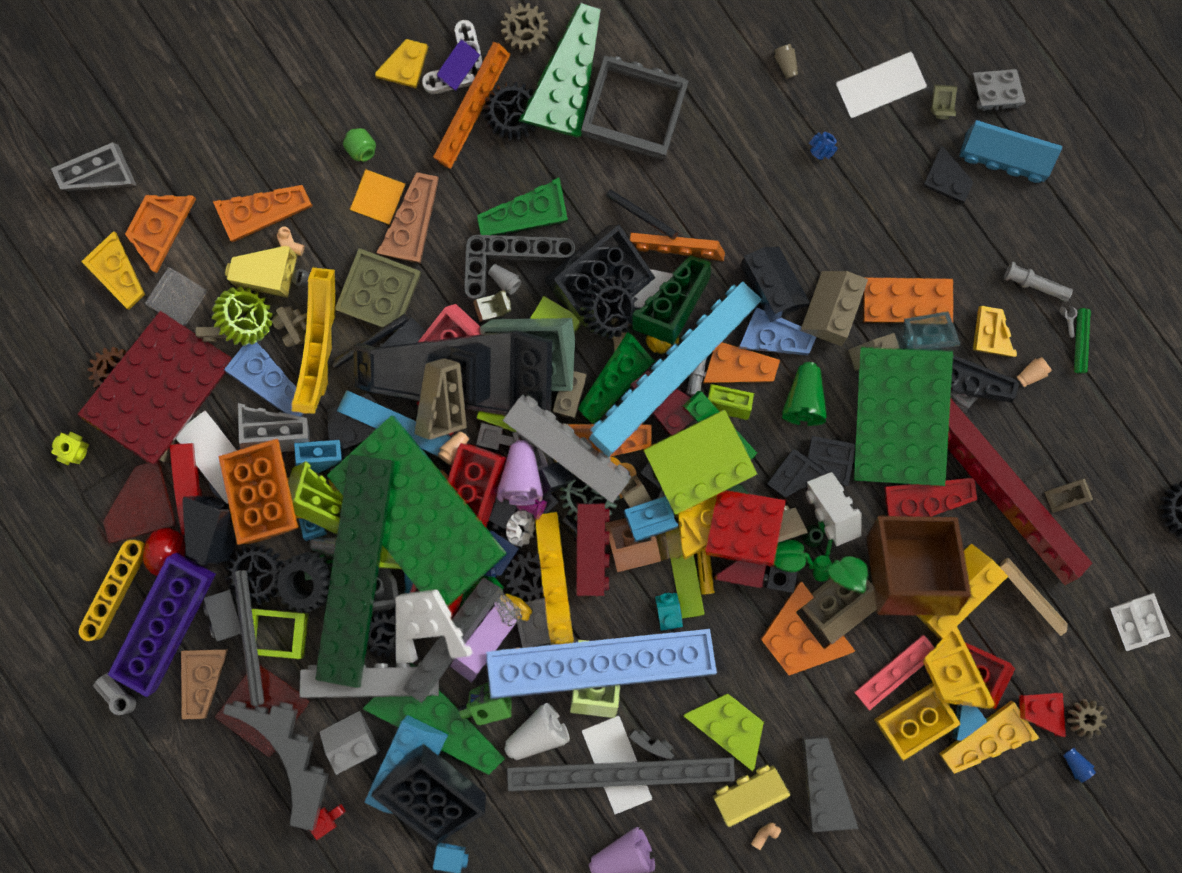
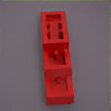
(184, 475)

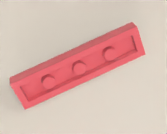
(894, 673)

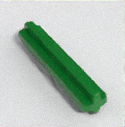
(1082, 341)

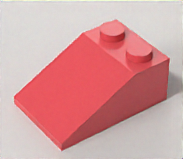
(451, 324)

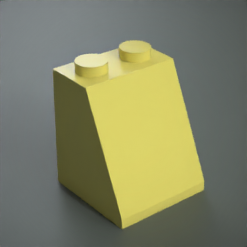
(264, 271)

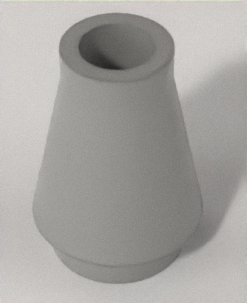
(505, 279)

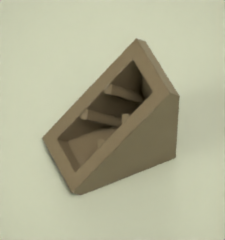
(1068, 495)

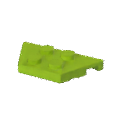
(730, 726)

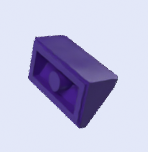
(458, 65)

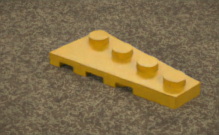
(1000, 733)

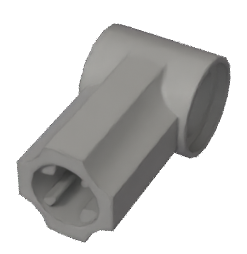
(113, 693)

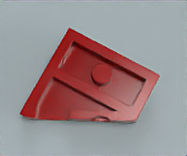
(1044, 711)

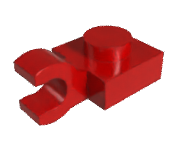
(325, 821)

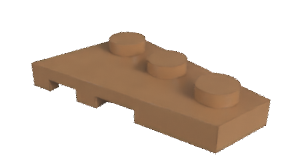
(199, 680)

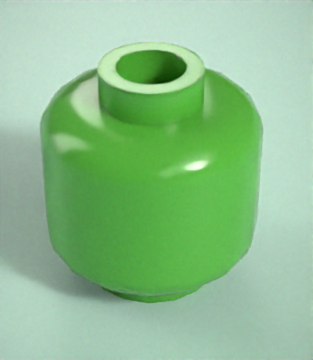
(359, 144)

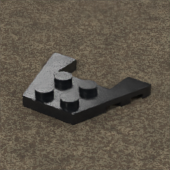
(346, 429)

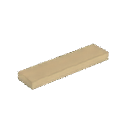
(1034, 596)

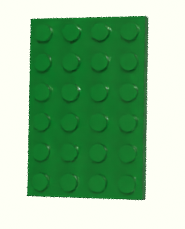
(903, 415)

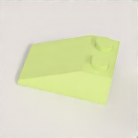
(596, 701)

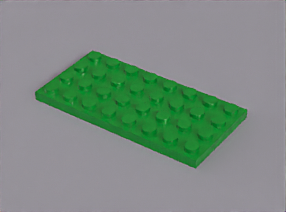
(427, 521)

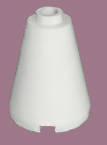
(537, 734)

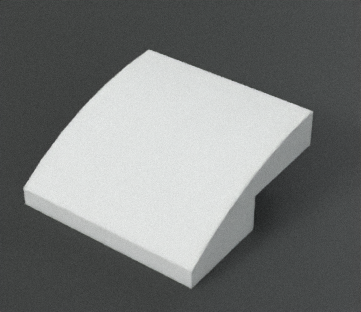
(1140, 621)

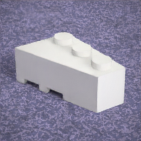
(834, 509)

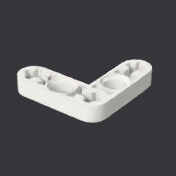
(470, 77)

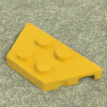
(695, 526)
(956, 673)

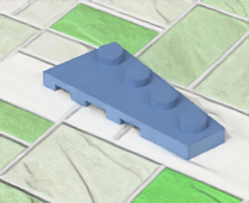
(261, 375)

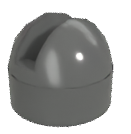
(304, 278)

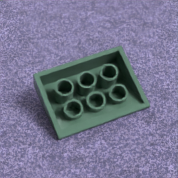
(555, 329)

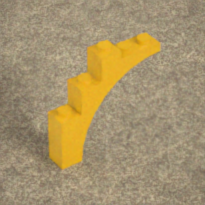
(318, 341)
(554, 579)

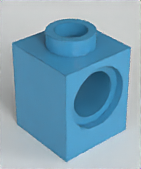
(450, 858)

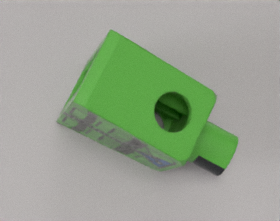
(484, 708)

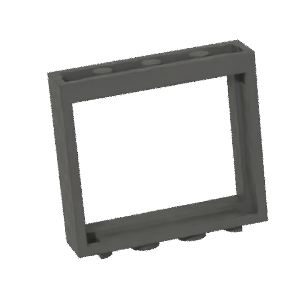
(623, 140)

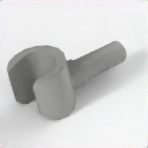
(1069, 317)

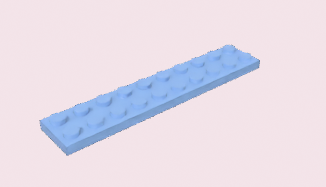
(600, 663)

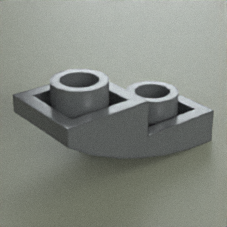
(657, 747)

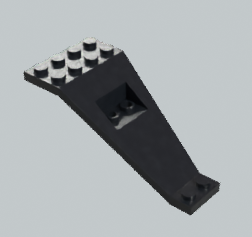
(492, 365)

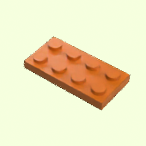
(902, 298)

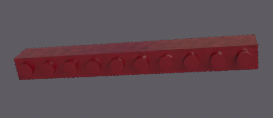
(1014, 498)

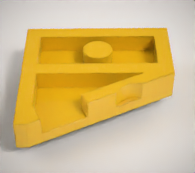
(404, 64)
(992, 333)

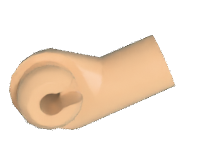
(285, 239)

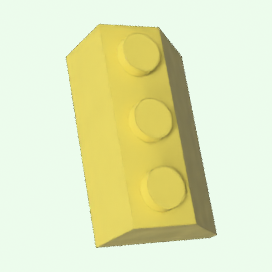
(750, 795)

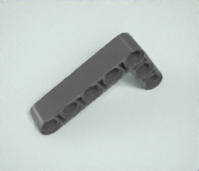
(509, 253)

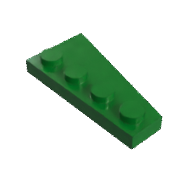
(528, 211)
(622, 369)

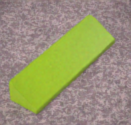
(687, 586)

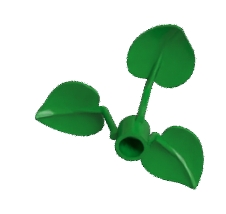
(848, 573)

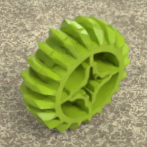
(239, 303)

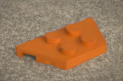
(157, 226)

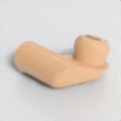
(763, 834)

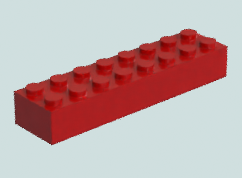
(476, 479)

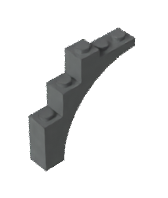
(306, 784)

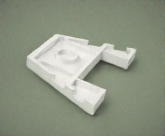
(425, 616)

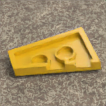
(115, 271)

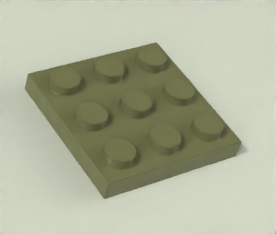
(377, 289)

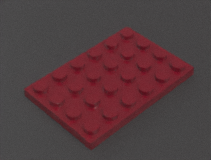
(156, 388)

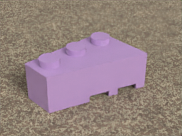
(483, 639)

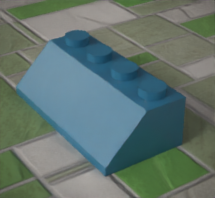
(1009, 151)
(408, 737)

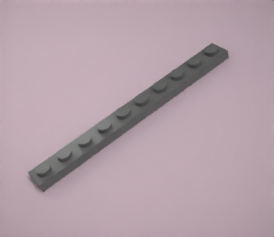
(620, 774)

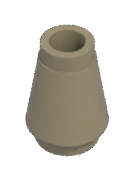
(786, 60)

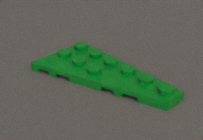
(463, 738)

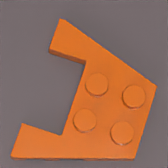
(794, 643)

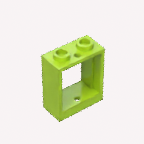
(300, 632)

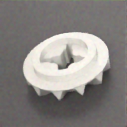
(514, 532)

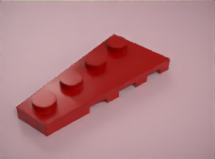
(928, 500)

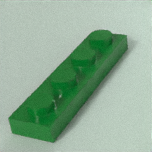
(701, 408)

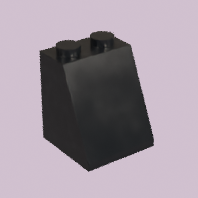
(208, 529)

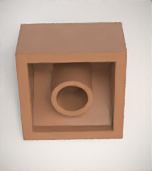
(626, 551)

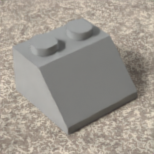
(348, 742)

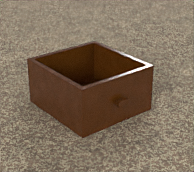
(918, 566)

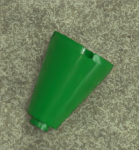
(806, 397)

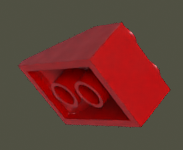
(993, 670)

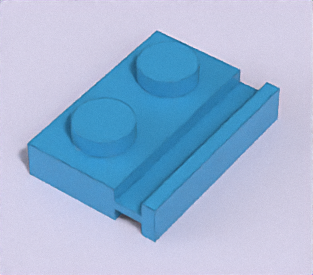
(650, 519)

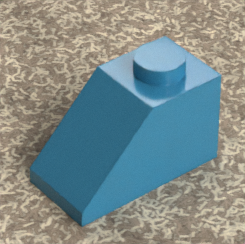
(318, 454)

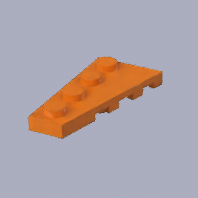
(684, 246)
(638, 440)

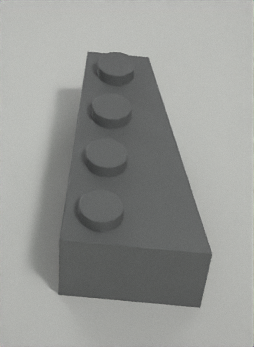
(826, 794)

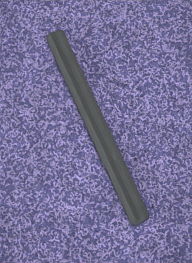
(248, 638)

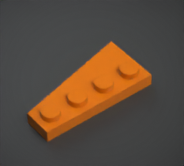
(255, 212)

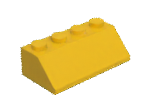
(983, 578)

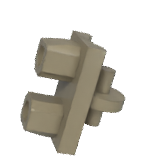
(294, 323)

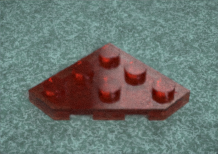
(140, 506)

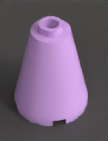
(520, 476)
(625, 855)

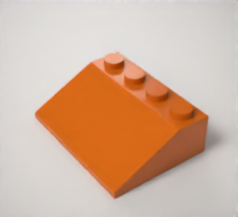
(258, 492)

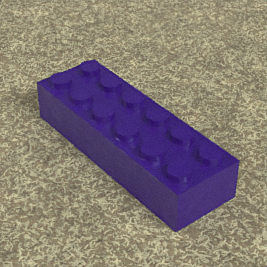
(161, 624)

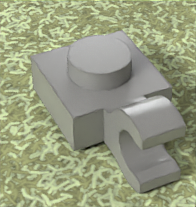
(492, 437)

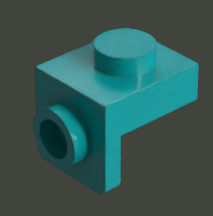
(669, 611)

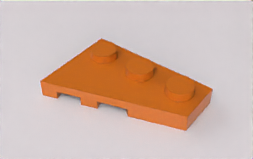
(739, 365)

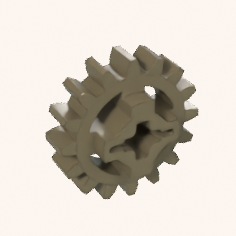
(521, 36)

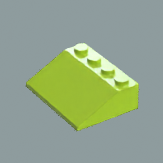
(700, 461)

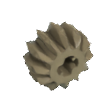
(1083, 728)

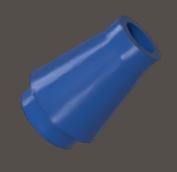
(1080, 767)

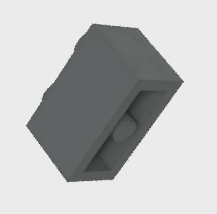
(223, 614)

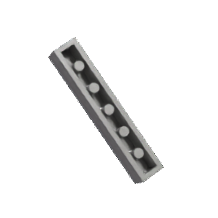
(567, 448)
(375, 683)

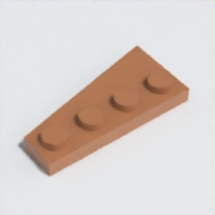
(409, 229)

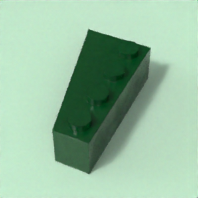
(673, 303)

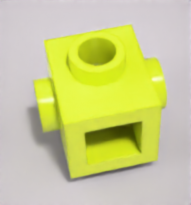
(77, 448)

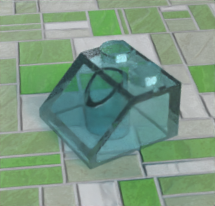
(930, 332)

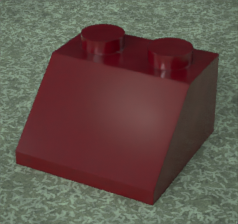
(742, 573)

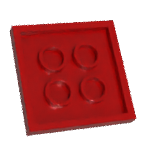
(745, 527)

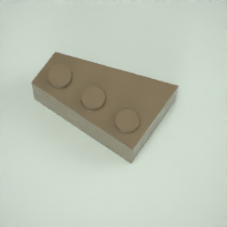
(441, 400)

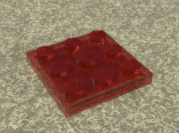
(273, 692)

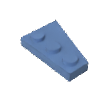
(775, 336)

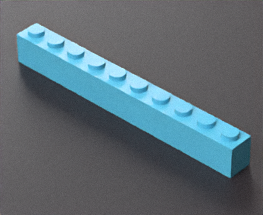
(674, 369)

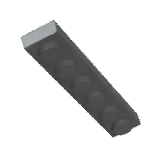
(439, 657)

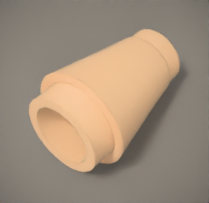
(1034, 372)
(449, 449)

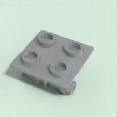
(998, 89)

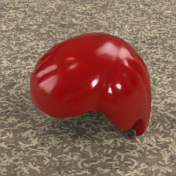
(160, 546)

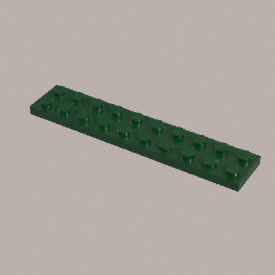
(355, 571)

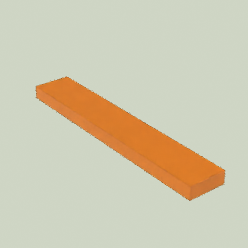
(471, 105)

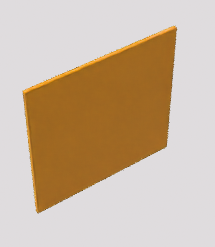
(377, 196)

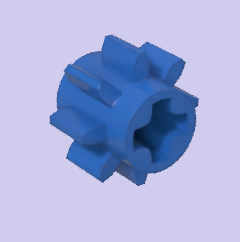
(823, 145)

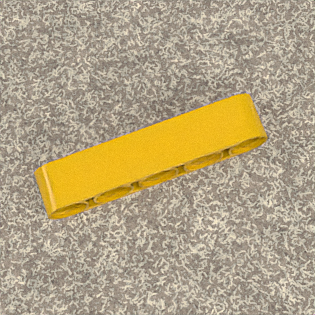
(104, 597)

